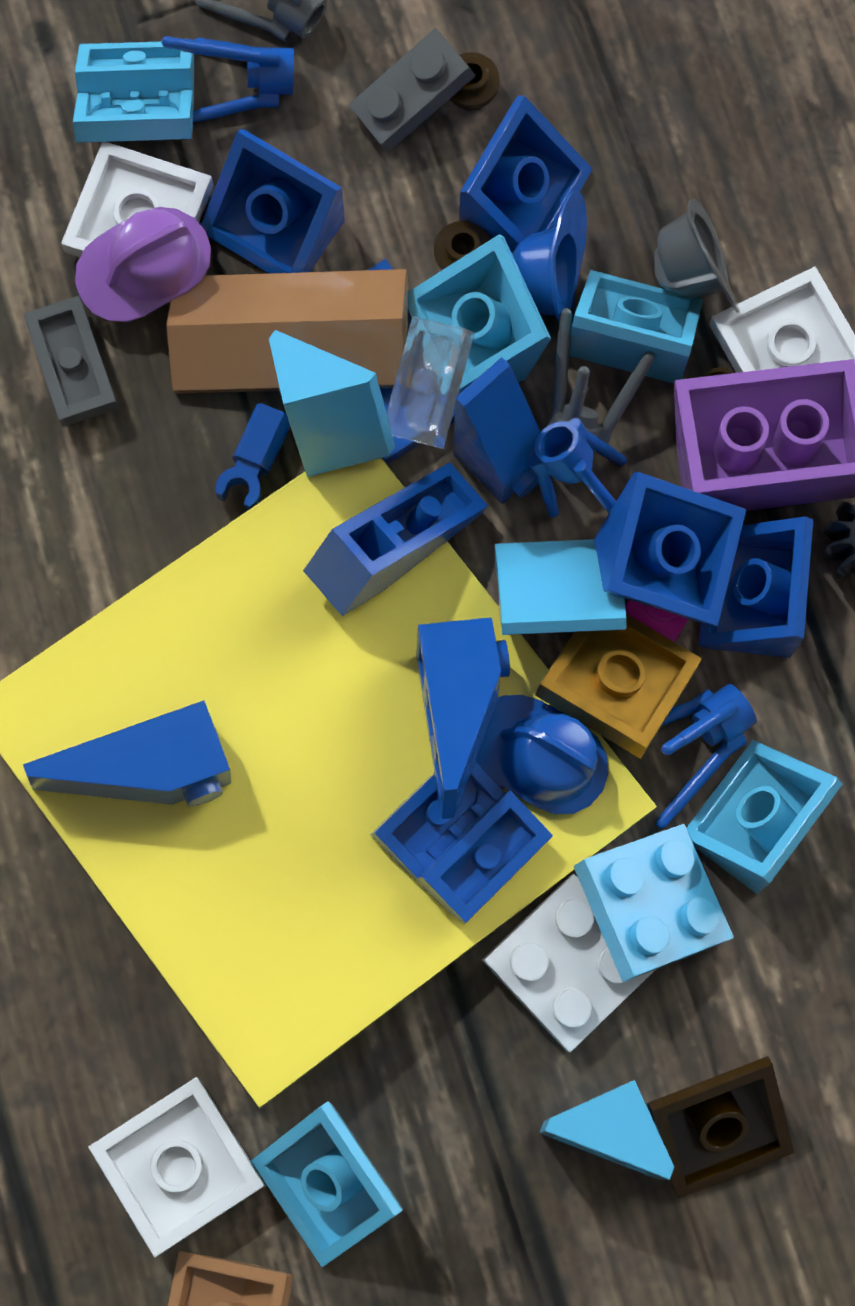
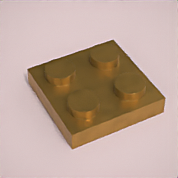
(619, 682)

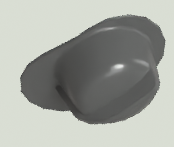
(691, 256)

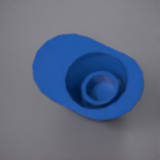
(553, 259)
(543, 755)

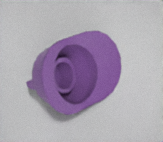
(142, 264)

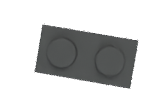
(412, 90)
(70, 361)

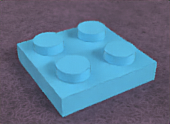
(653, 902)

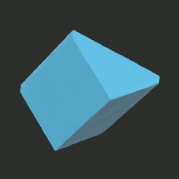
(492, 300)
(627, 318)
(330, 406)
(761, 814)
(615, 1129)
(326, 1184)

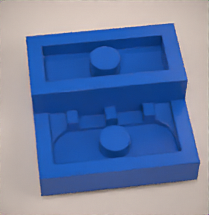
(465, 856)

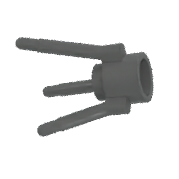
(289, 16)
(575, 409)

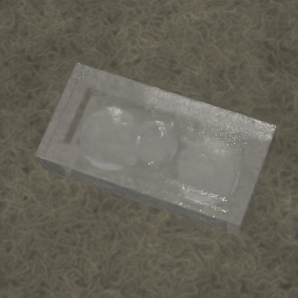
(428, 381)

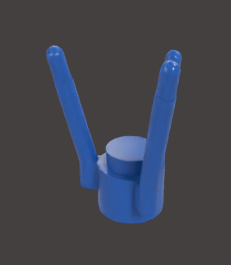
(266, 69)
(567, 455)
(717, 719)

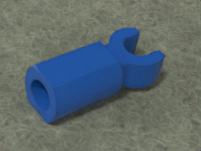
(255, 453)

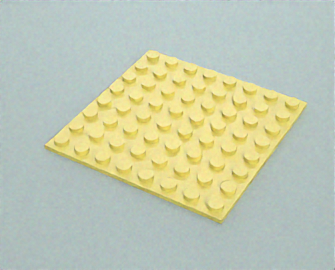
(275, 897)

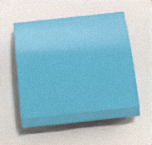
(133, 92)
(554, 589)

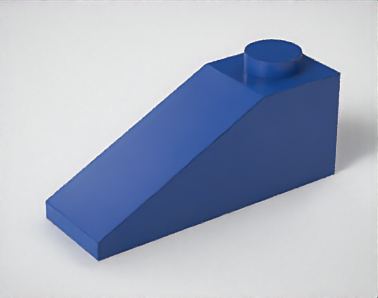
(496, 433)
(392, 538)
(460, 689)
(151, 761)

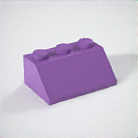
(769, 435)

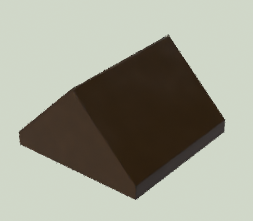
(722, 1126)

